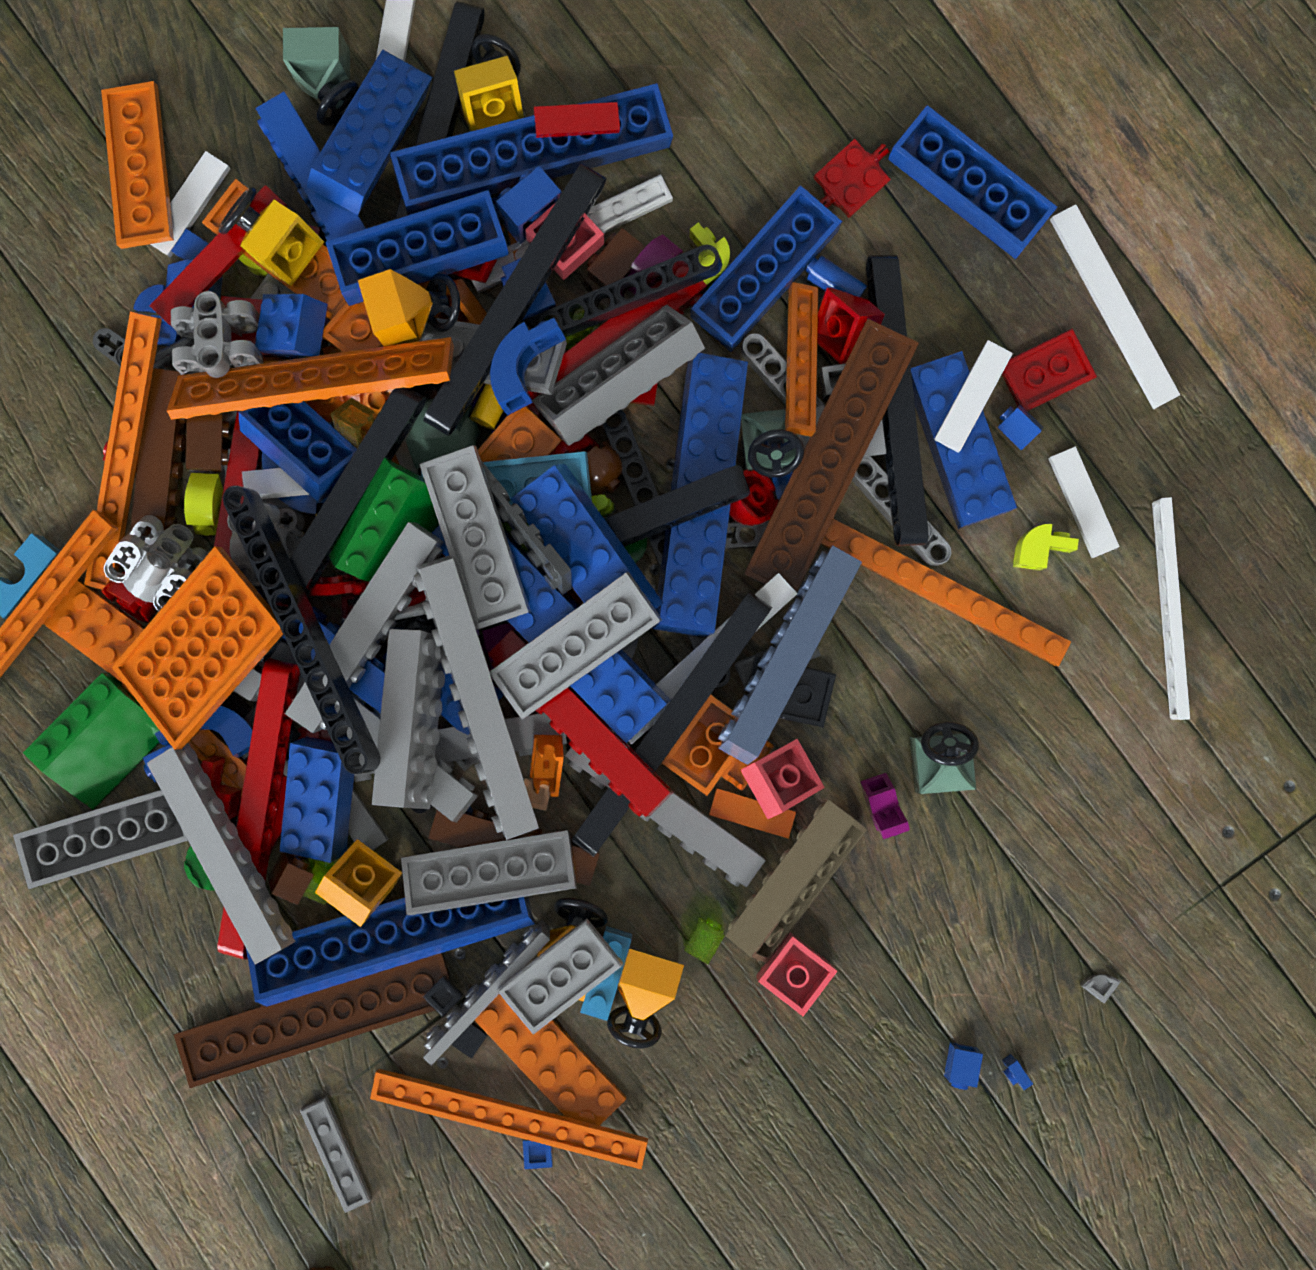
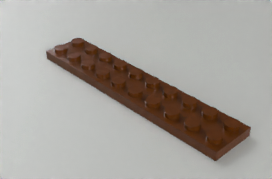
(832, 455)
(307, 1021)

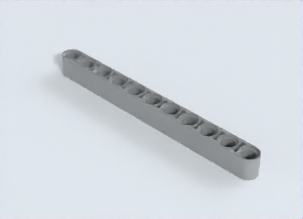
(867, 485)

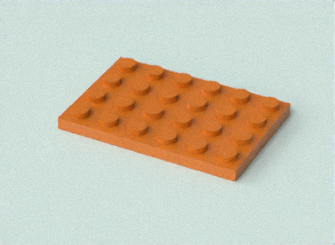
(198, 648)

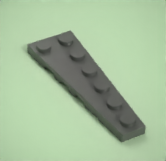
(557, 571)

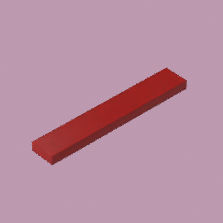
(208, 264)

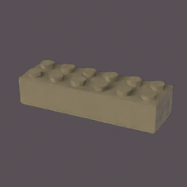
(795, 882)

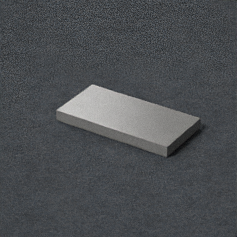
(560, 976)

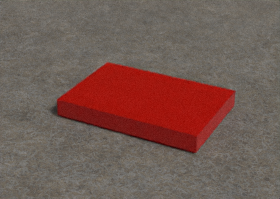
(1048, 371)

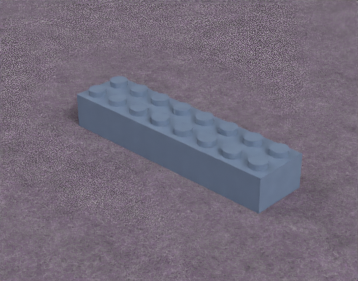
(789, 656)

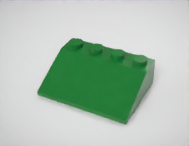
(380, 517)
(95, 741)

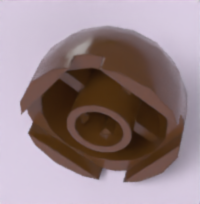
(604, 469)

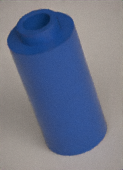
(829, 275)

